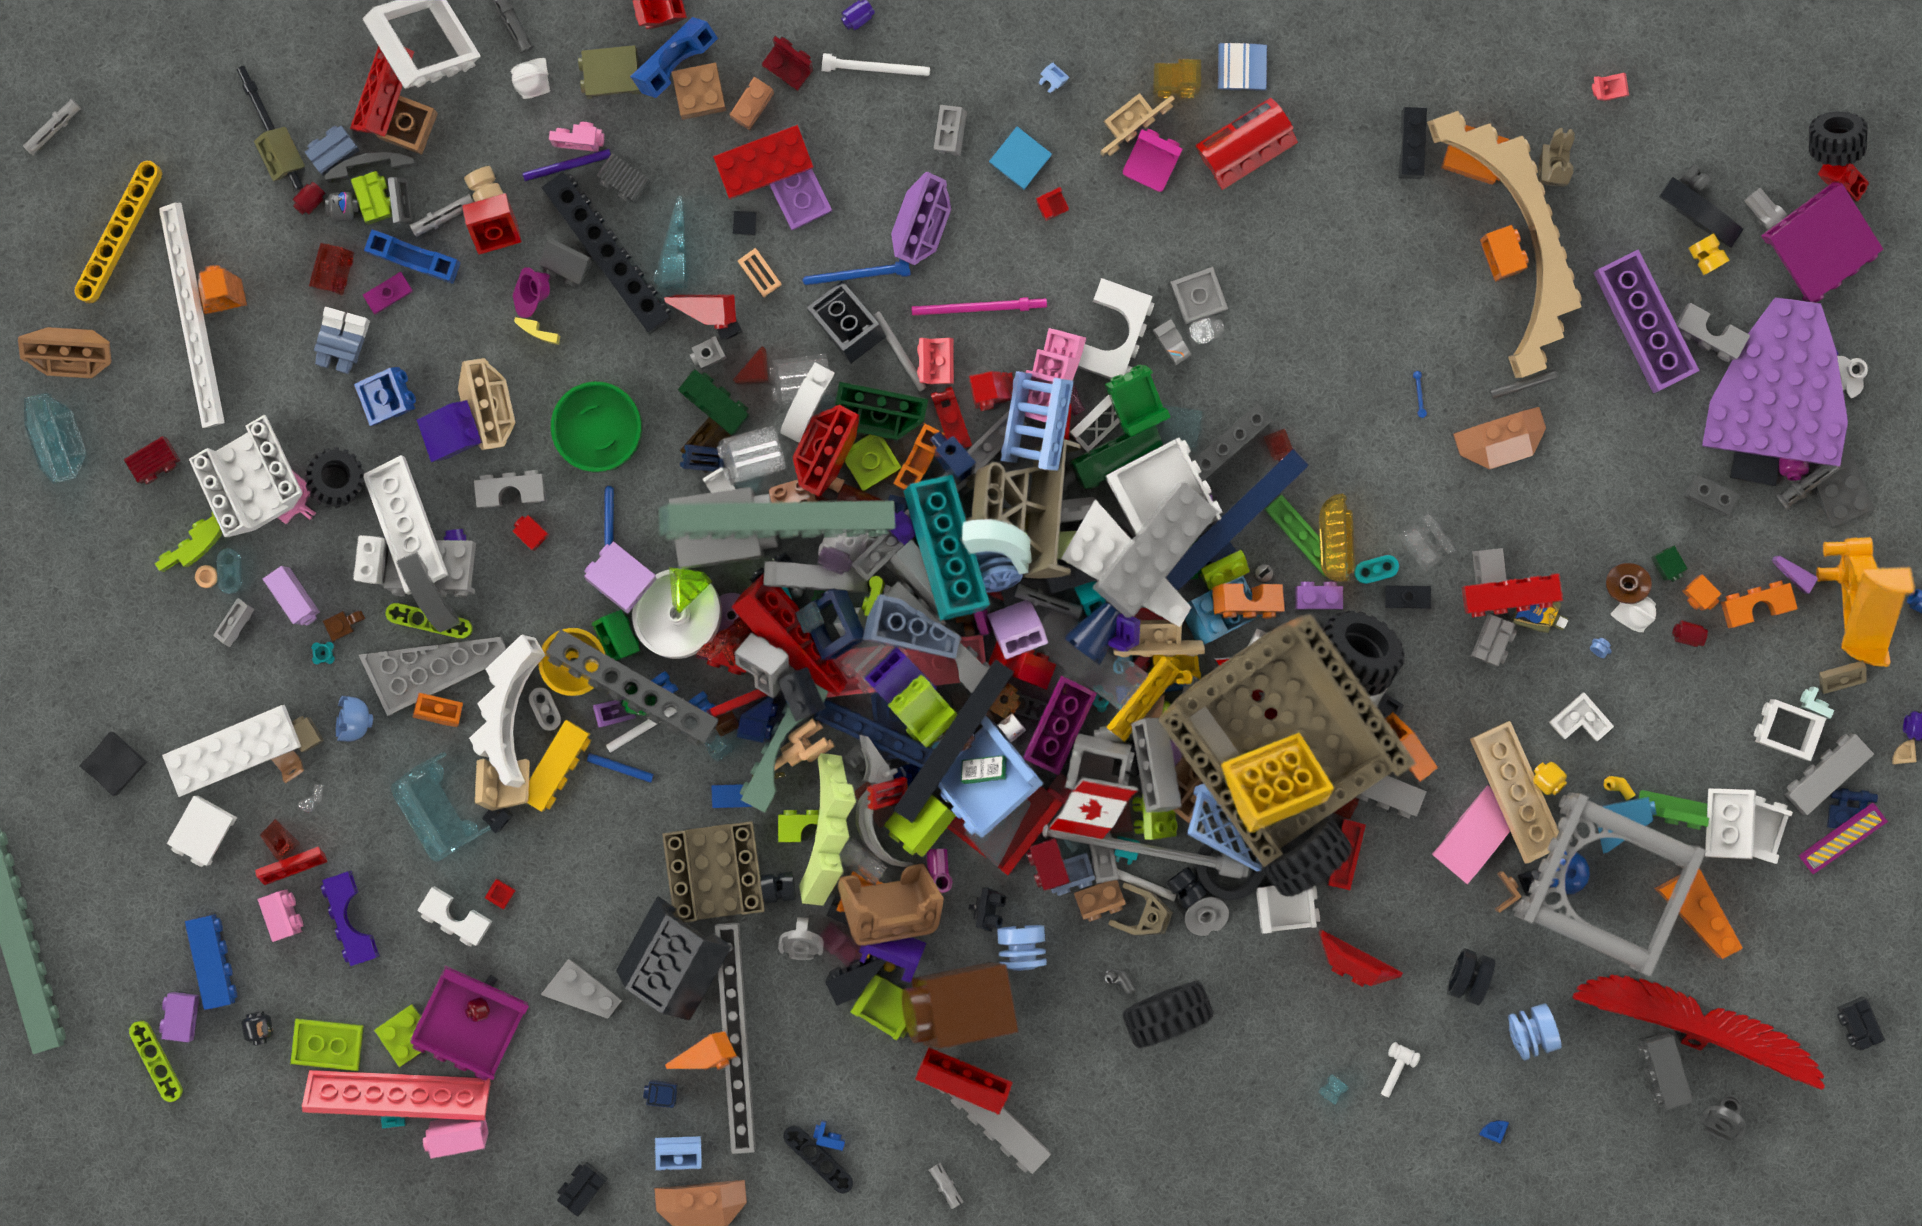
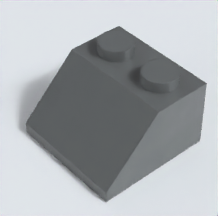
(565, 262)

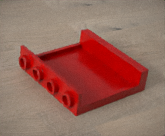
(1038, 815)

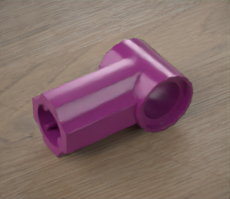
(938, 868)

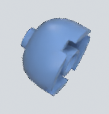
(352, 719)

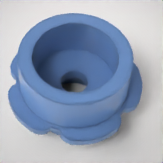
(1603, 647)

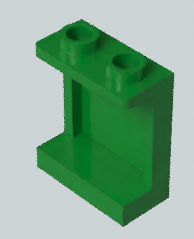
(1136, 400)

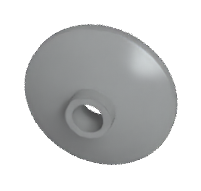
(1214, 918)

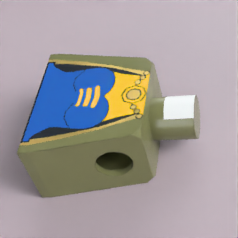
(1540, 619)

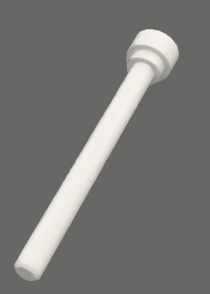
(830, 63)

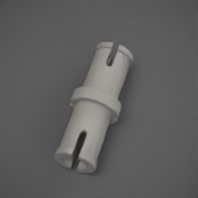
(946, 1185)

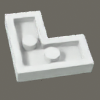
(1581, 712)

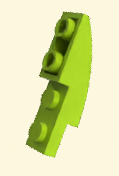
(204, 536)

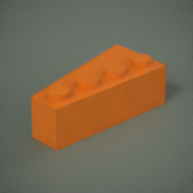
(220, 290)
(1704, 916)

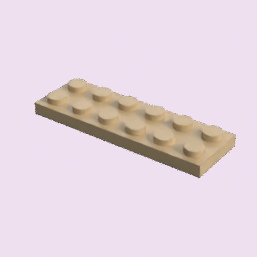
(1516, 791)

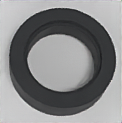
(1235, 893)

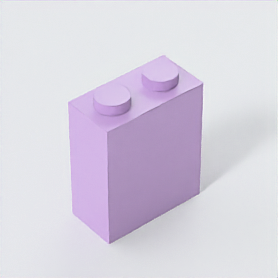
(619, 577)
(291, 596)
(1017, 628)

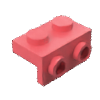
(936, 361)

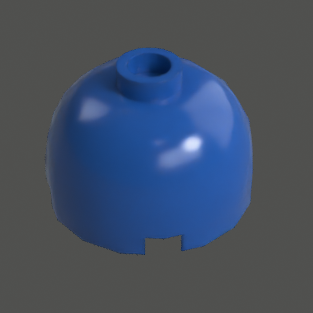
(1576, 874)

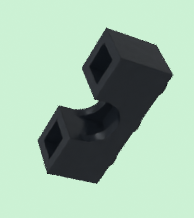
(1413, 142)

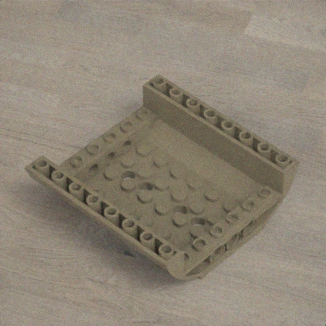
(1312, 696)

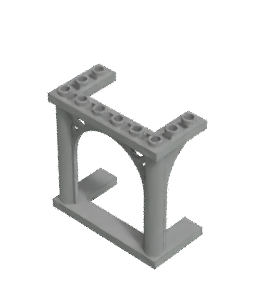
(1536, 910)

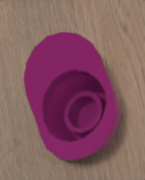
(529, 291)

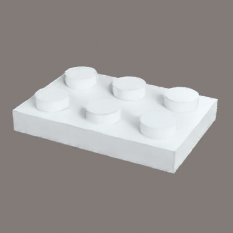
(1730, 823)

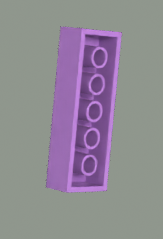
(1646, 321)

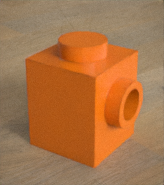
(1701, 593)

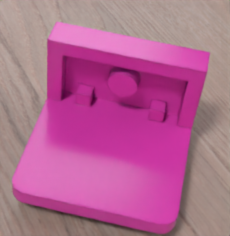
(1152, 160)

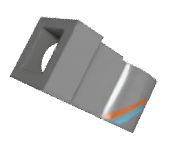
(1172, 342)

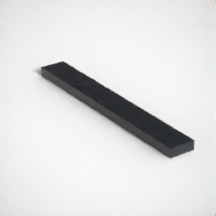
(953, 741)

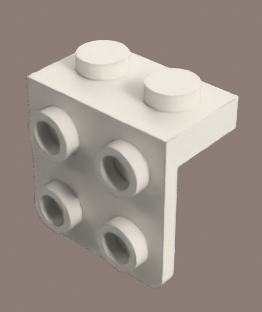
(852, 545)

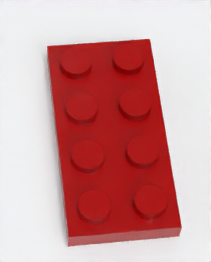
(763, 162)

